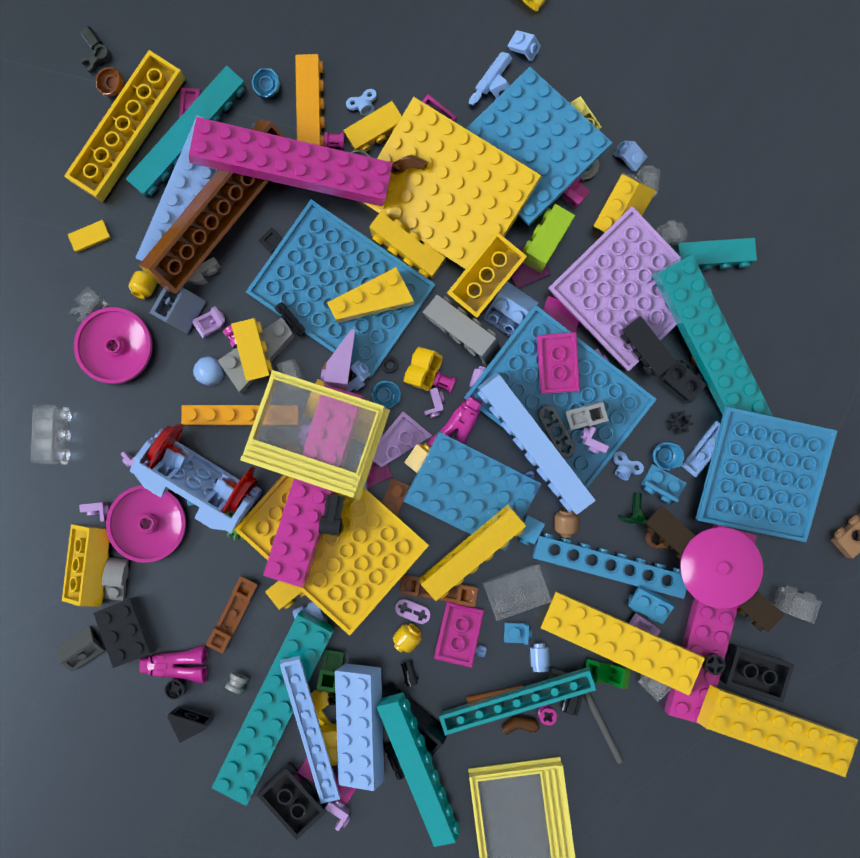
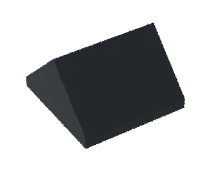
(188, 722)

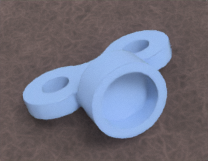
(363, 103)
(626, 467)

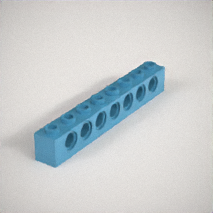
(542, 552)

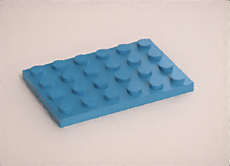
(467, 486)

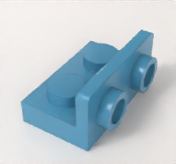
(663, 483)

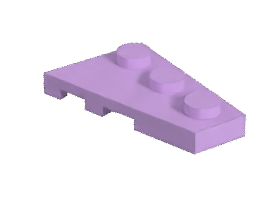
(398, 439)

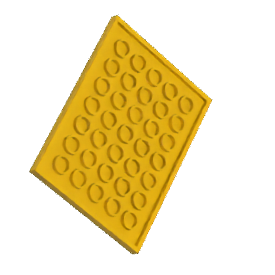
(462, 192)
(348, 570)

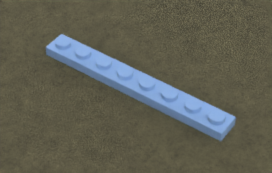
(310, 729)

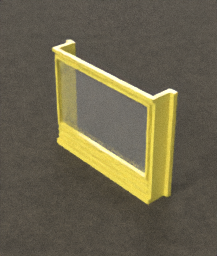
(316, 434)
(522, 810)

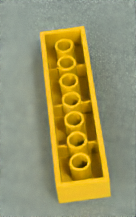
(125, 126)
(623, 643)
(777, 730)

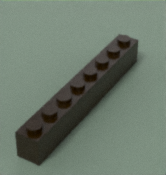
(677, 536)

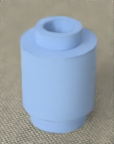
(540, 657)

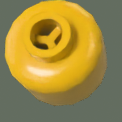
(142, 284)
(407, 638)

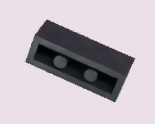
(646, 346)

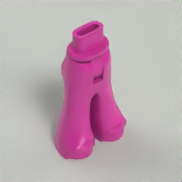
(462, 419)
(165, 665)

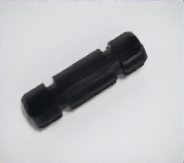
(291, 320)
(388, 748)

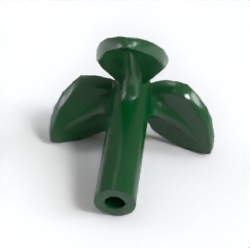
(638, 514)

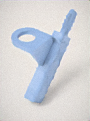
(492, 79)

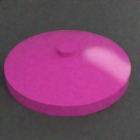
(113, 345)
(145, 525)
(721, 567)

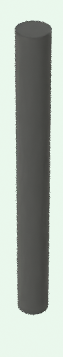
(603, 727)

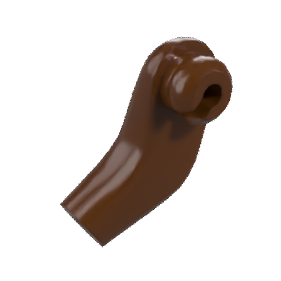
(407, 162)
(521, 723)

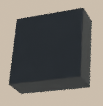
(270, 240)

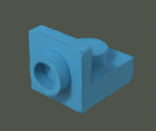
(517, 632)

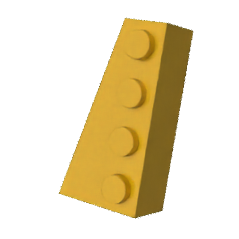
(406, 245)
(373, 297)

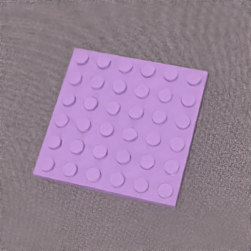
(615, 284)

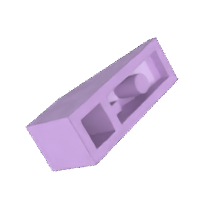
(338, 365)

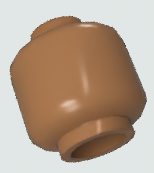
(566, 523)

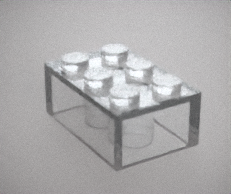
(50, 435)
(517, 591)

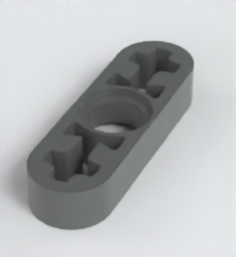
(554, 415)

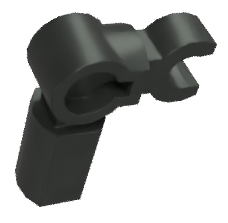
(100, 53)

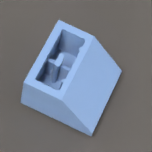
(509, 309)

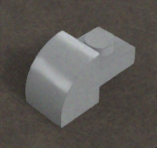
(206, 268)
(589, 414)
(115, 578)

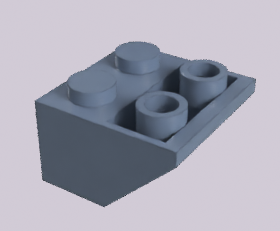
(178, 309)

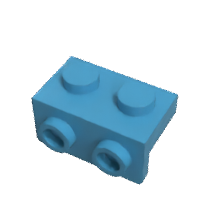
(650, 604)

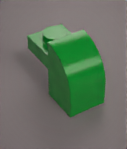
(331, 661)
(609, 673)

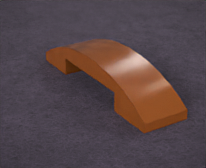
(459, 594)
(232, 615)

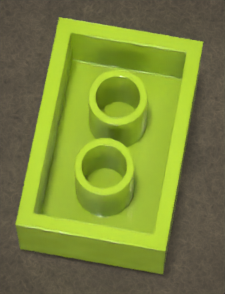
(547, 237)

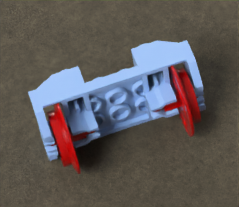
(195, 479)

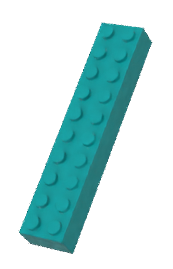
(709, 336)
(271, 710)

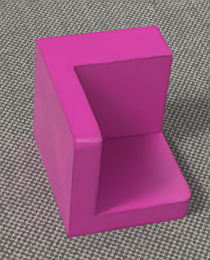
(576, 193)

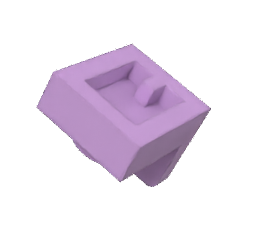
(96, 508)

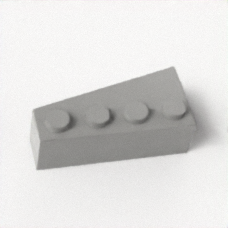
(463, 328)
(277, 338)

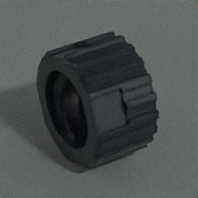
(390, 358)

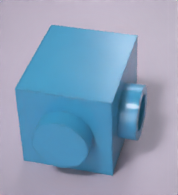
(531, 531)

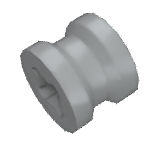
(237, 683)

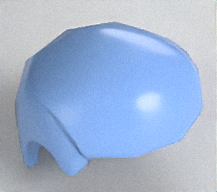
(208, 371)

